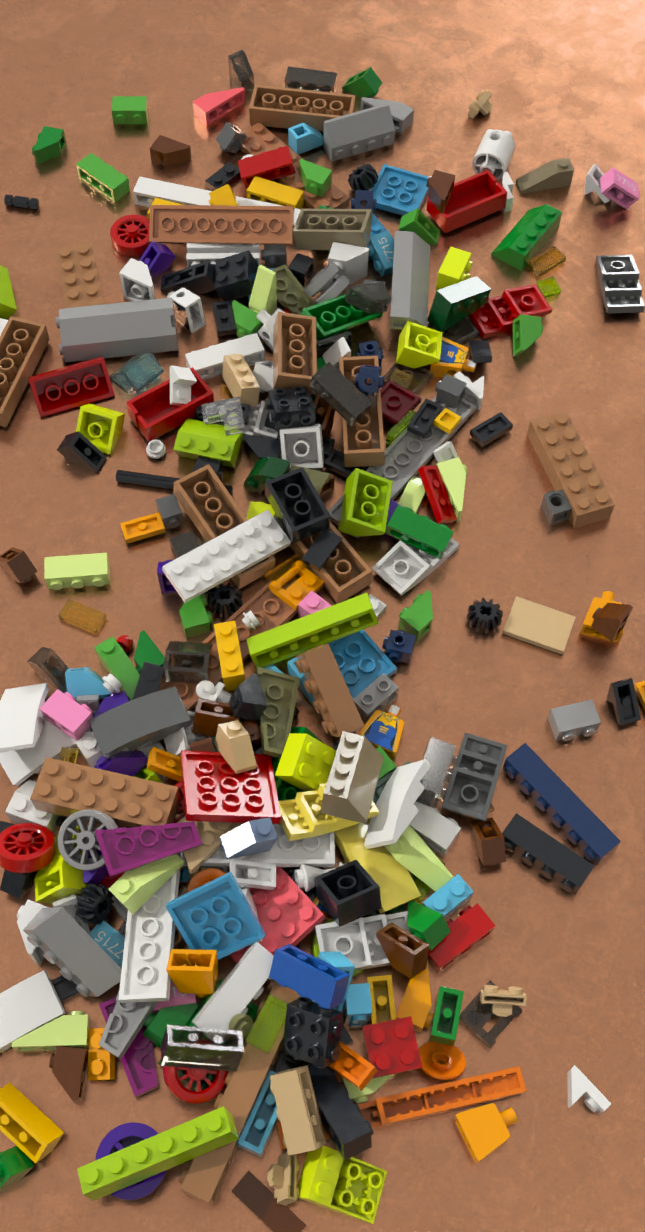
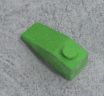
(118, 664)

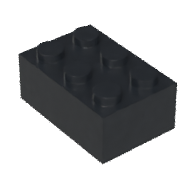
(297, 505)

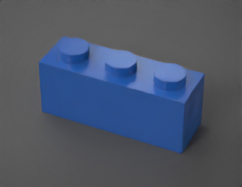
(309, 976)

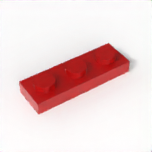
(437, 494)

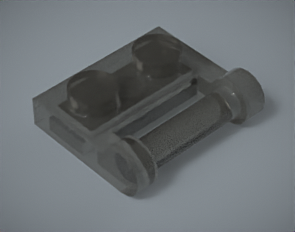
(478, 1014)

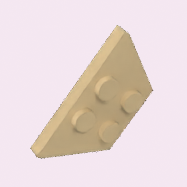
(209, 835)

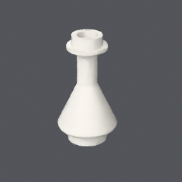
(305, 876)

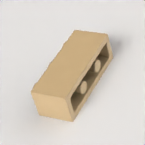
(240, 379)
(297, 1110)

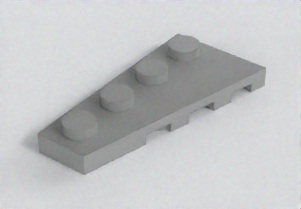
(124, 1025)

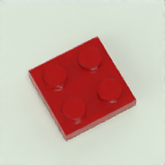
(392, 1046)

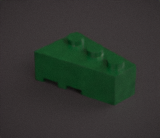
(457, 302)

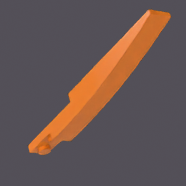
(437, 1099)

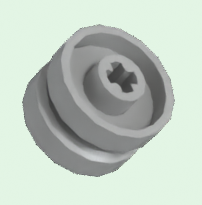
(324, 283)

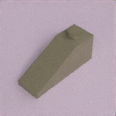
(548, 176)

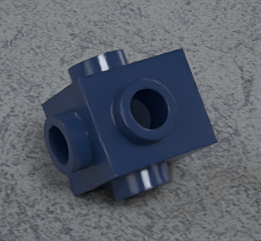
(364, 196)
(370, 349)
(372, 373)
(399, 646)

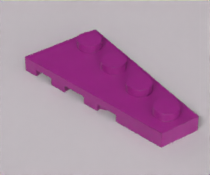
(138, 846)
(139, 1058)

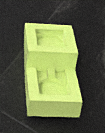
(413, 494)

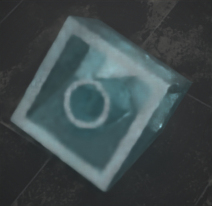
(137, 373)

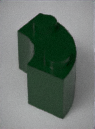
(265, 470)

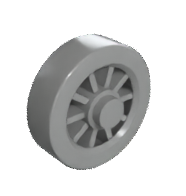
(85, 840)

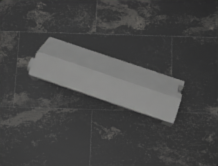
(409, 280)
(117, 329)

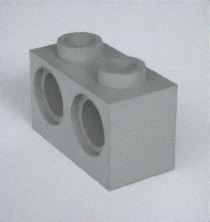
(376, 697)

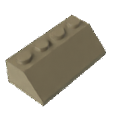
(321, 227)
(352, 779)

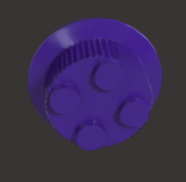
(123, 1137)

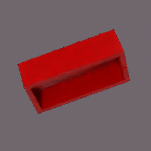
(470, 201)
(156, 415)

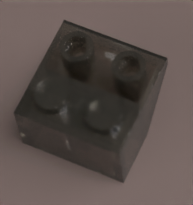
(187, 662)

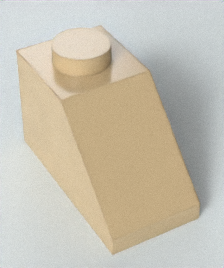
(235, 746)

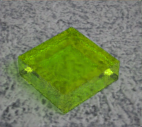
(548, 287)

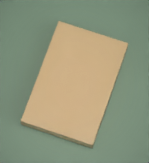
(539, 625)

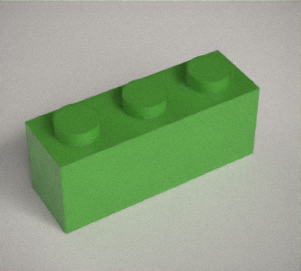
(103, 177)

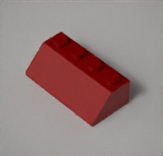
(71, 386)

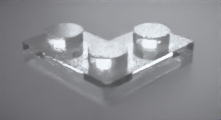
(228, 411)

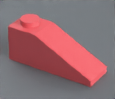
(217, 104)

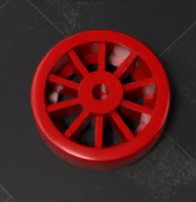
(130, 235)
(26, 847)
(193, 1074)

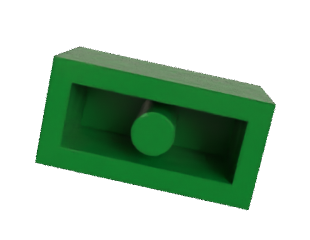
(446, 1016)

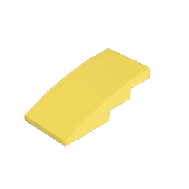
(303, 816)
(392, 877)

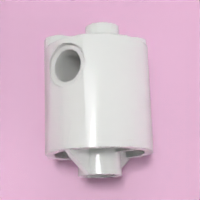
(494, 153)

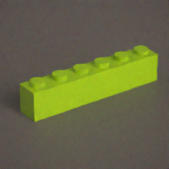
(312, 631)
(157, 1153)

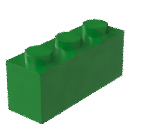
(419, 531)

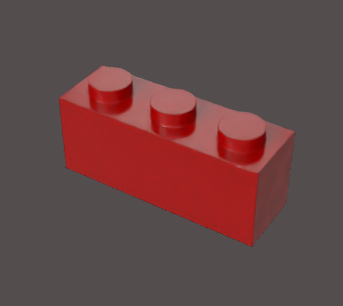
(267, 165)
(464, 934)

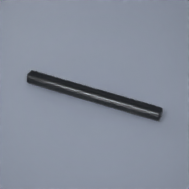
(152, 480)

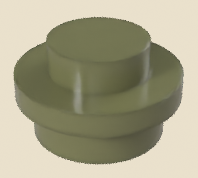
(241, 1023)

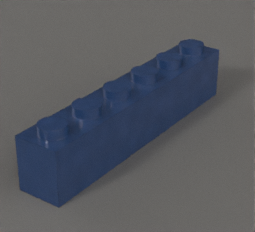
(561, 804)

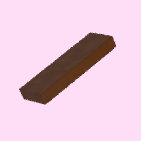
(265, 1207)

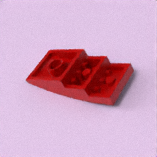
(500, 311)

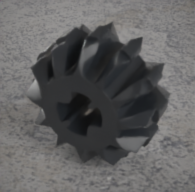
(363, 177)
(225, 599)
(484, 615)
(94, 903)

